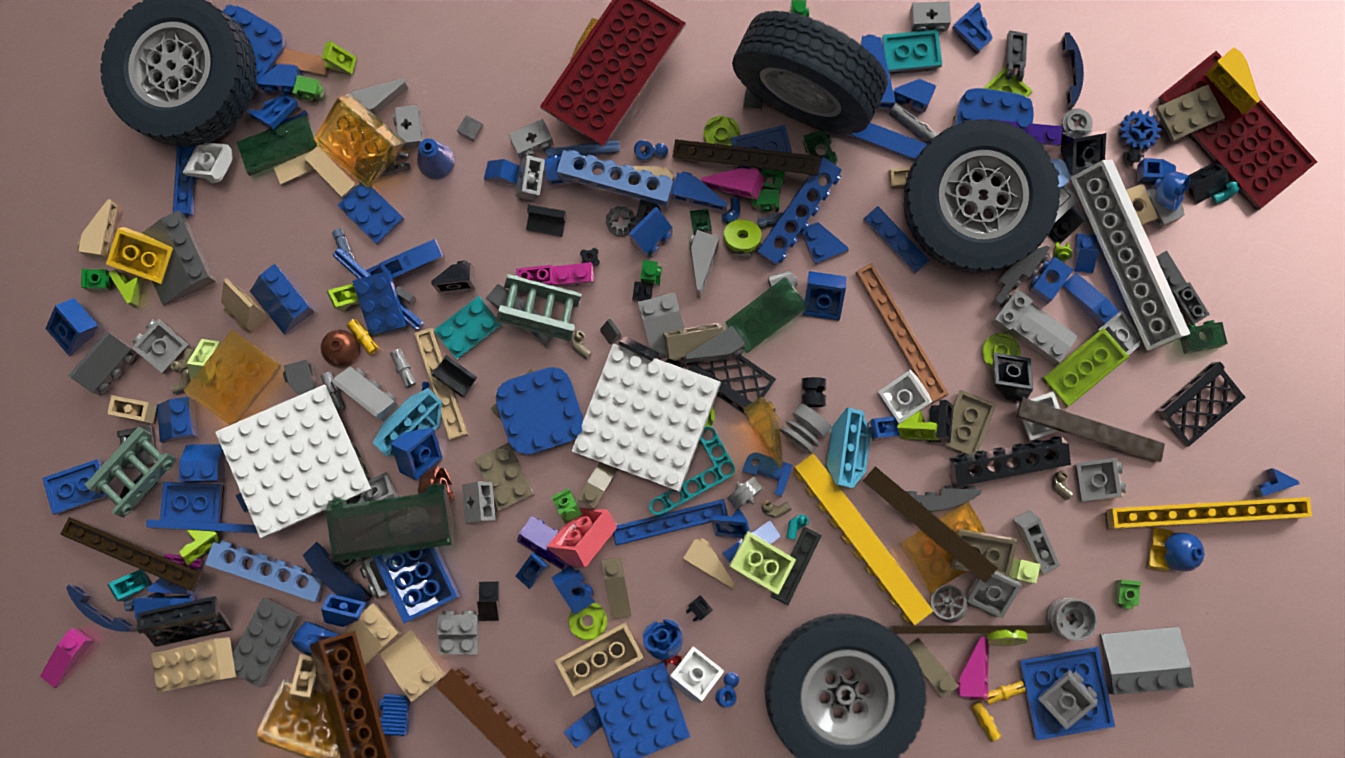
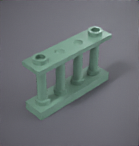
(534, 322)
(118, 460)

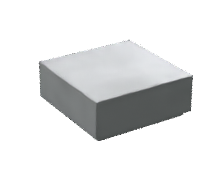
(470, 127)
(403, 294)

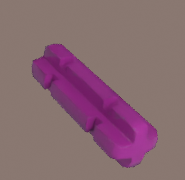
(197, 564)

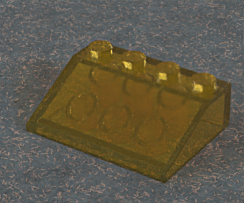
(358, 139)
(232, 378)
(929, 558)
(299, 725)

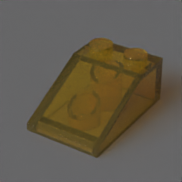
(764, 423)

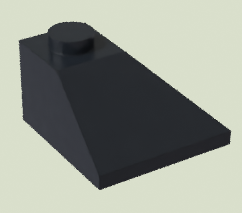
(1082, 149)
(455, 278)
(1012, 376)

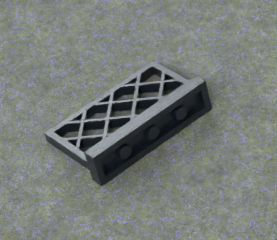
(1190, 390)
(726, 392)
(175, 616)

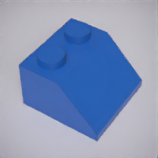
(651, 233)
(825, 295)
(71, 326)
(177, 419)
(416, 452)
(202, 464)

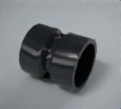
(814, 391)

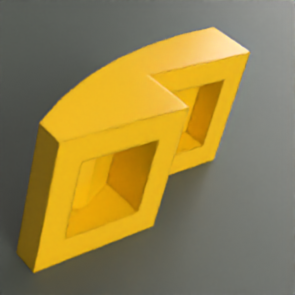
(1157, 549)

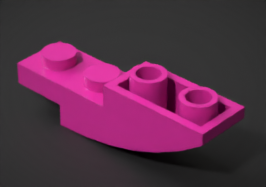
(559, 276)

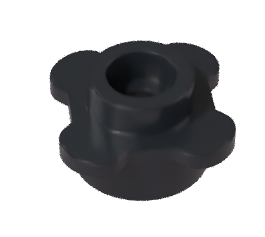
(1133, 155)
(593, 253)

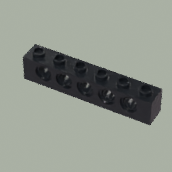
(1058, 457)

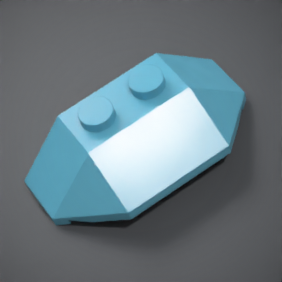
(416, 413)
(849, 448)

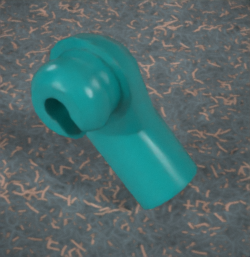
(1226, 195)
(795, 524)

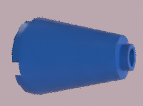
(434, 159)

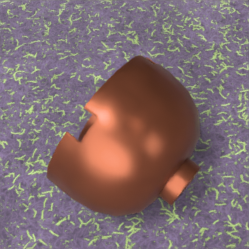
(340, 348)
(435, 476)

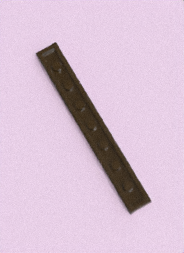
(747, 157)
(1090, 430)
(930, 525)
(131, 554)
(969, 629)

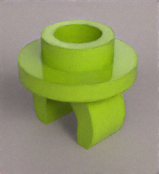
(1062, 253)

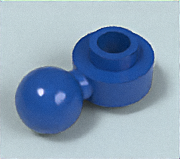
(660, 150)
(731, 680)

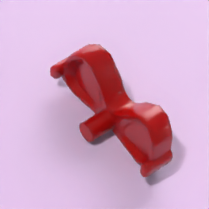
(675, 661)

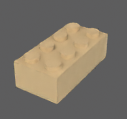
(599, 659)
(193, 665)

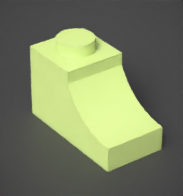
(201, 355)
(1024, 571)

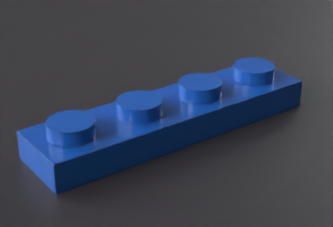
(896, 239)

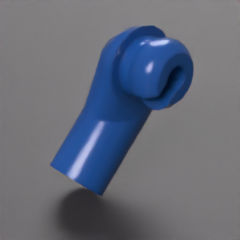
(734, 212)

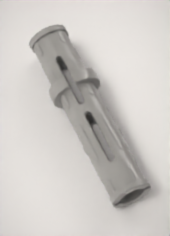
(912, 122)

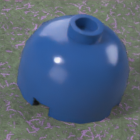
(1171, 189)
(1184, 552)
(663, 639)

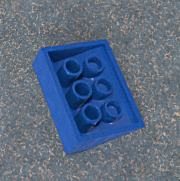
(417, 581)

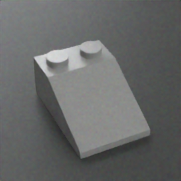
(703, 251)
(660, 316)

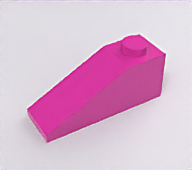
(738, 182)
(65, 656)
(975, 676)

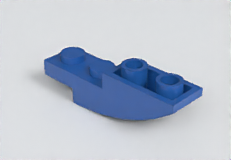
(409, 259)
(583, 728)

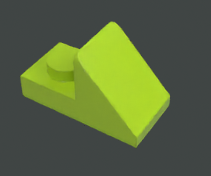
(338, 58)
(129, 289)
(343, 297)
(916, 429)
(201, 544)

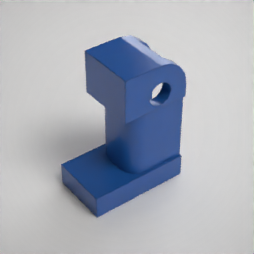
(769, 469)

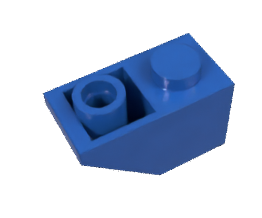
(280, 78)
(915, 93)
(1151, 170)

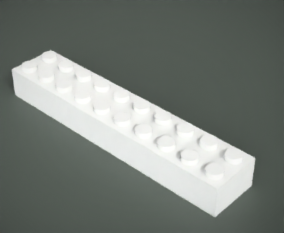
(1129, 255)

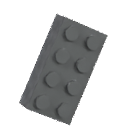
(264, 641)

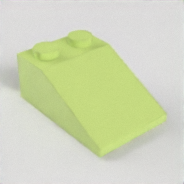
(762, 563)

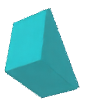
(129, 585)

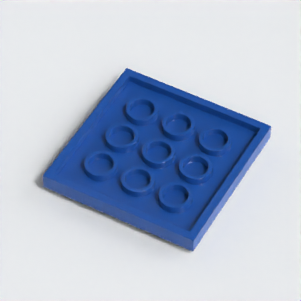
(1043, 671)
(640, 713)

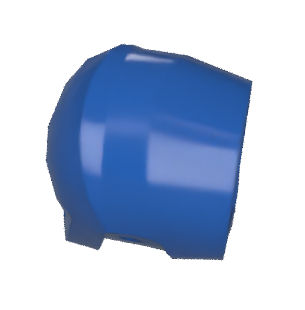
(308, 634)

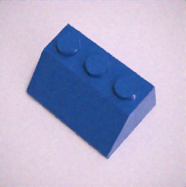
(280, 299)

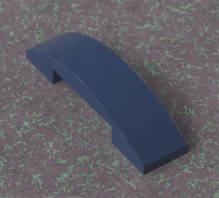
(1071, 49)
(332, 575)
(80, 600)

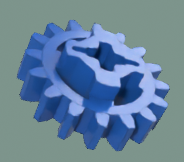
(1134, 136)

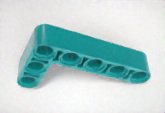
(715, 470)

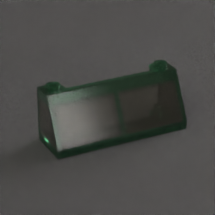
(390, 524)

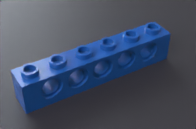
(767, 248)

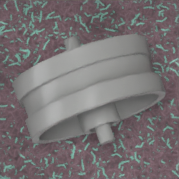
(745, 493)
(949, 603)

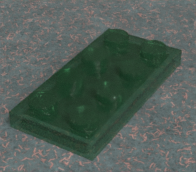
(277, 145)
(767, 314)

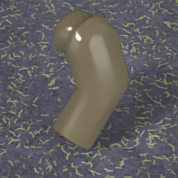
(578, 344)
(179, 366)
(184, 381)
(1060, 484)
(775, 511)

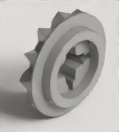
(1074, 115)
(615, 227)

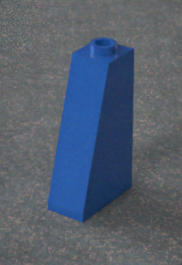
(875, 46)

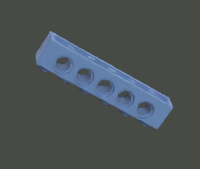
(622, 186)
(218, 559)

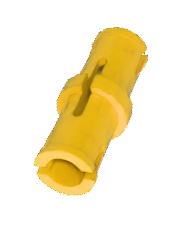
(362, 337)
(1005, 692)
(985, 721)

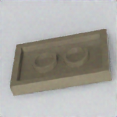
(1190, 113)
(969, 422)
(506, 476)
(995, 548)

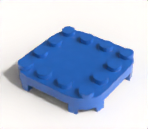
(264, 37)
(994, 105)
(539, 410)

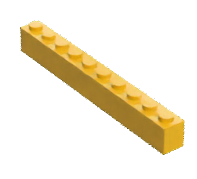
(1209, 513)
(863, 540)

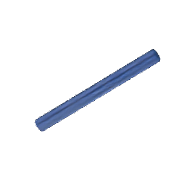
(359, 272)

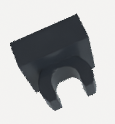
(642, 291)
(699, 608)

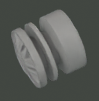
(804, 430)
(1083, 619)

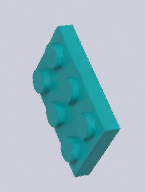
(912, 50)
(467, 328)

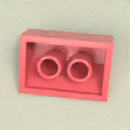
(583, 537)

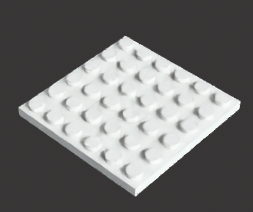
(646, 417)
(292, 461)

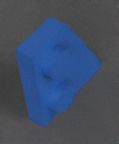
(974, 29)
(274, 110)
(822, 243)

